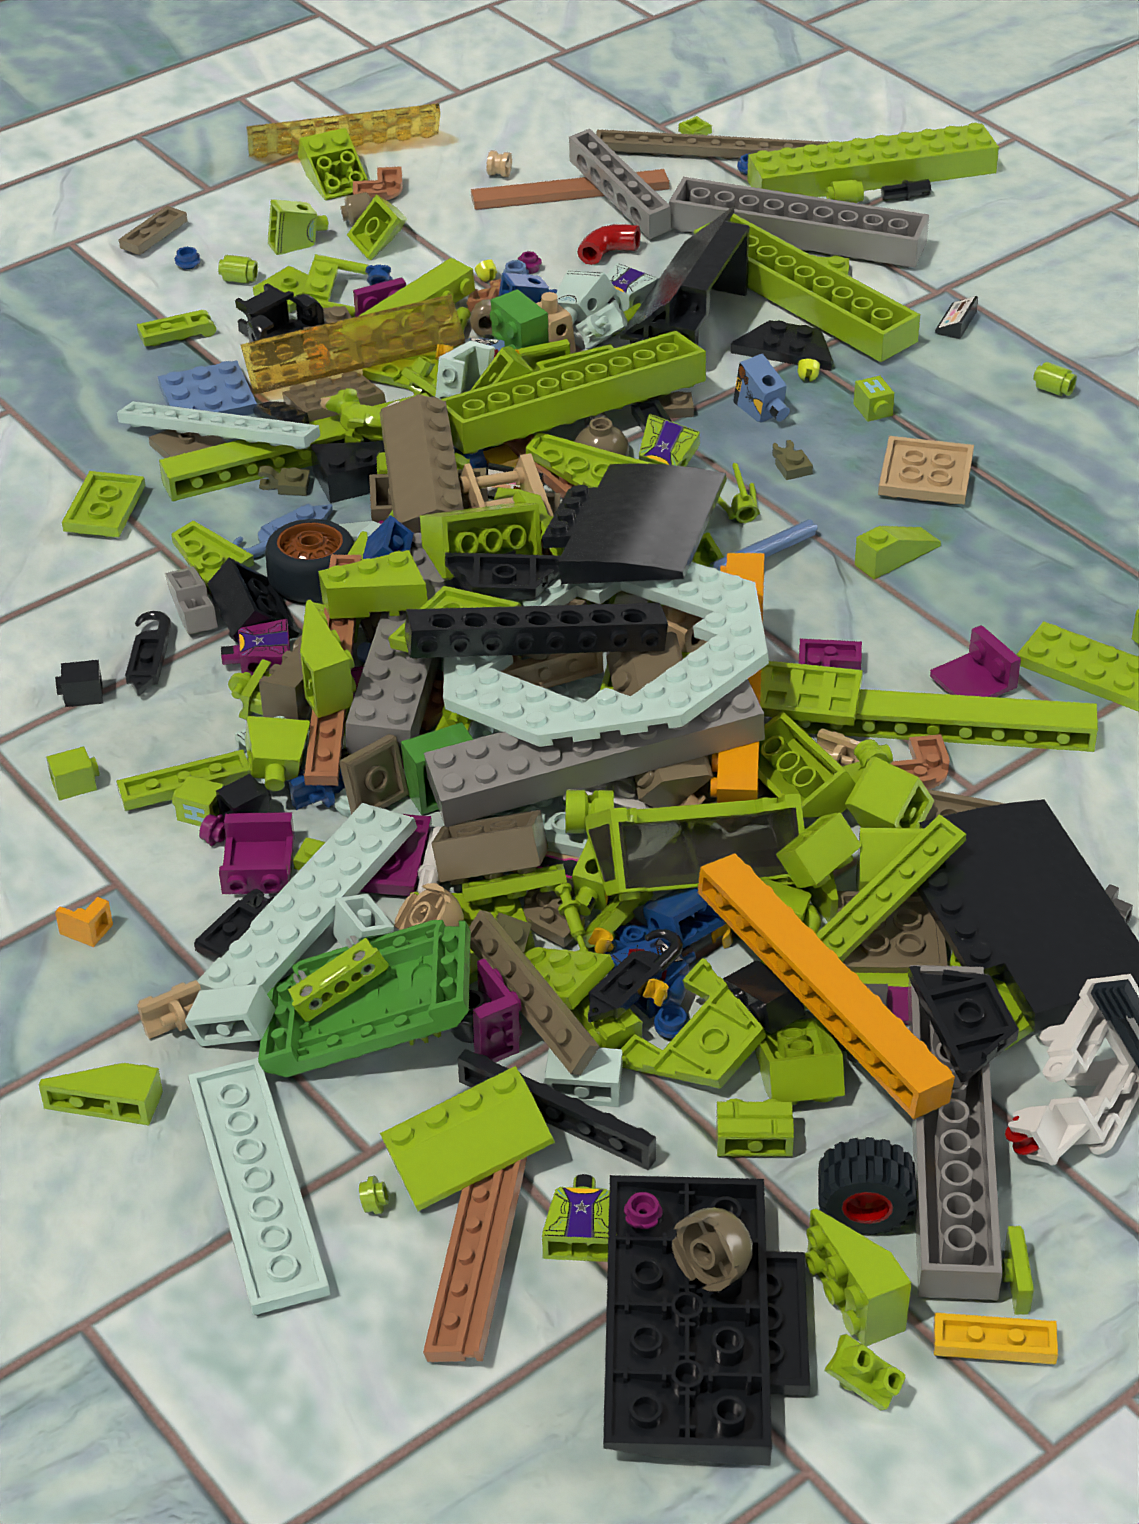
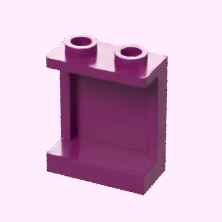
(257, 852)

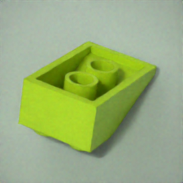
(801, 1063)

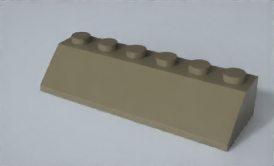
(420, 459)
(629, 674)

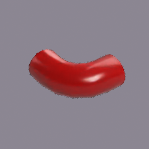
(608, 239)

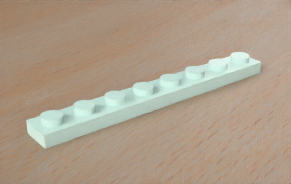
(219, 424)

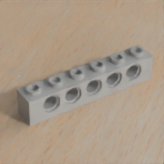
(620, 183)

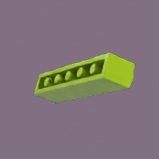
(445, 279)

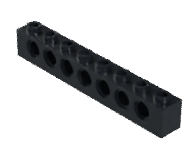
(535, 630)

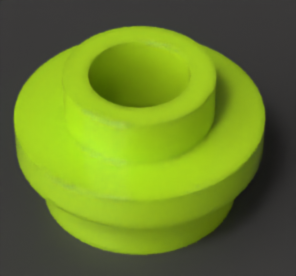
(373, 1195)

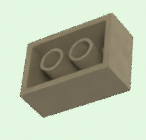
(490, 847)

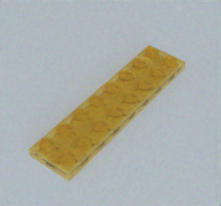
(362, 128)
(352, 344)

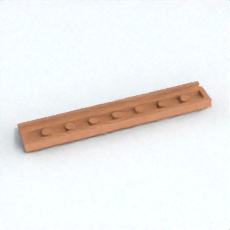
(474, 1267)

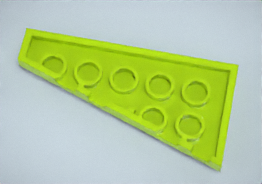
(574, 461)

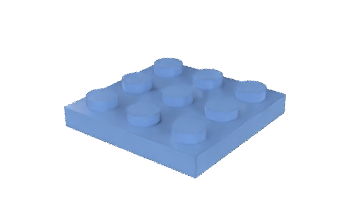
(209, 388)

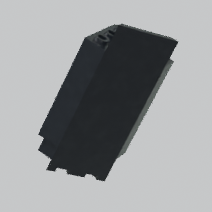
(681, 297)

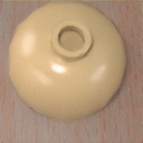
(429, 905)

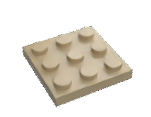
(926, 470)

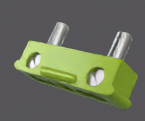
(336, 978)

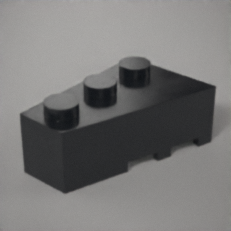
(345, 468)

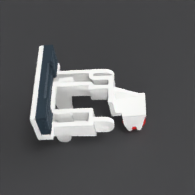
(1105, 1010)

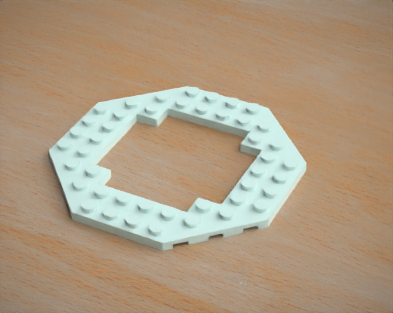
(537, 715)

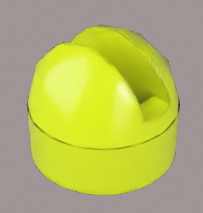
(486, 270)
(808, 368)

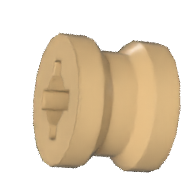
(499, 163)

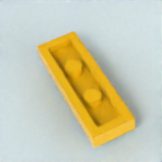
(995, 1338)

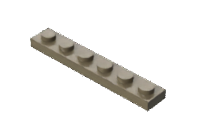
(538, 1000)

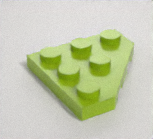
(450, 598)

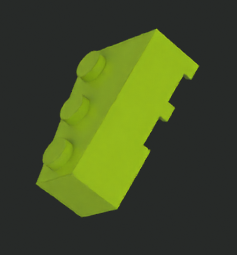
(373, 586)

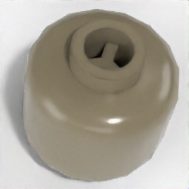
(355, 206)
(480, 318)

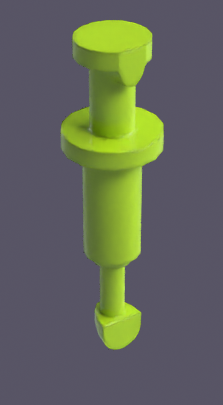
(570, 909)

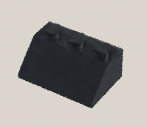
(247, 599)

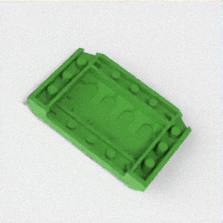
(413, 998)

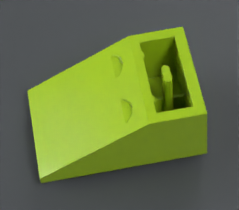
(331, 163)
(325, 665)
(858, 1279)

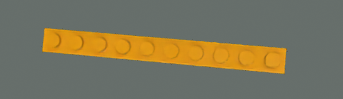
(739, 766)
(827, 986)

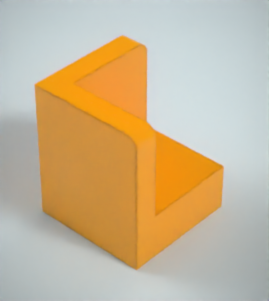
(85, 925)

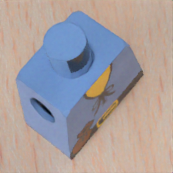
(760, 390)

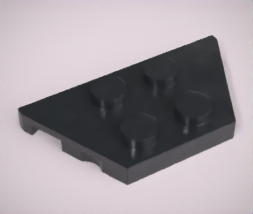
(784, 343)
(503, 574)
(966, 1017)

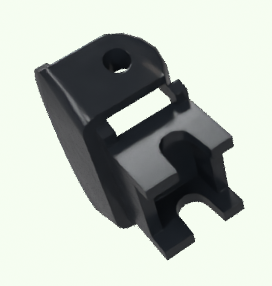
(269, 313)

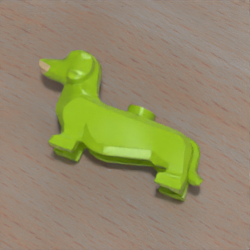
(355, 418)

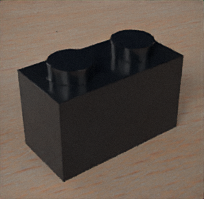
(765, 996)

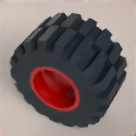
(867, 1185)

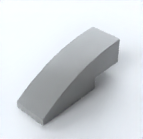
(191, 600)

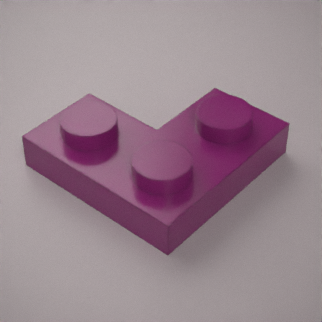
(831, 653)

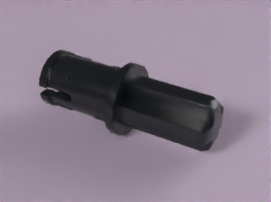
(906, 189)

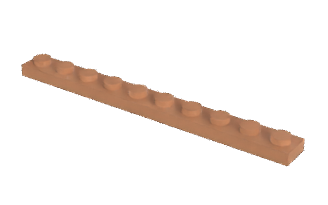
(327, 732)

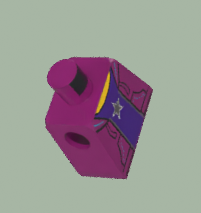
(258, 642)

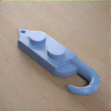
(303, 512)

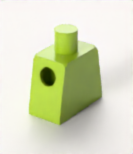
(275, 749)

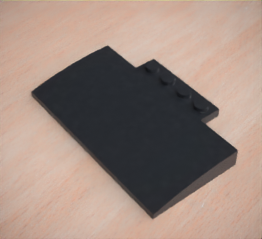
(634, 524)
(1028, 909)
(692, 1364)

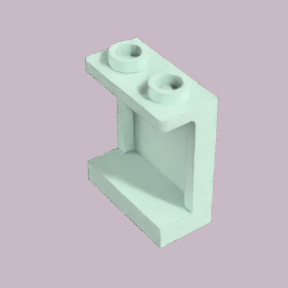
(462, 368)

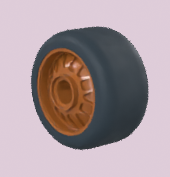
(300, 551)

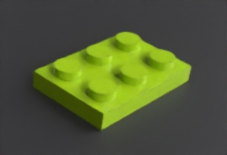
(103, 504)
(570, 972)

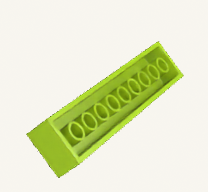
(877, 160)
(827, 296)
(573, 391)

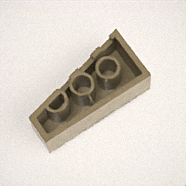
(284, 690)

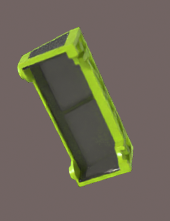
(669, 844)

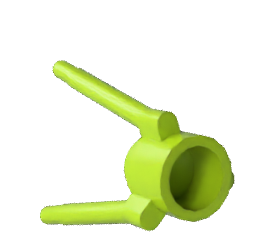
(743, 506)

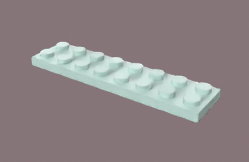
(308, 900)
(258, 1187)

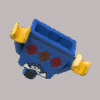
(658, 993)

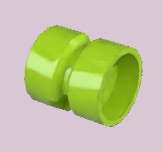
(581, 804)

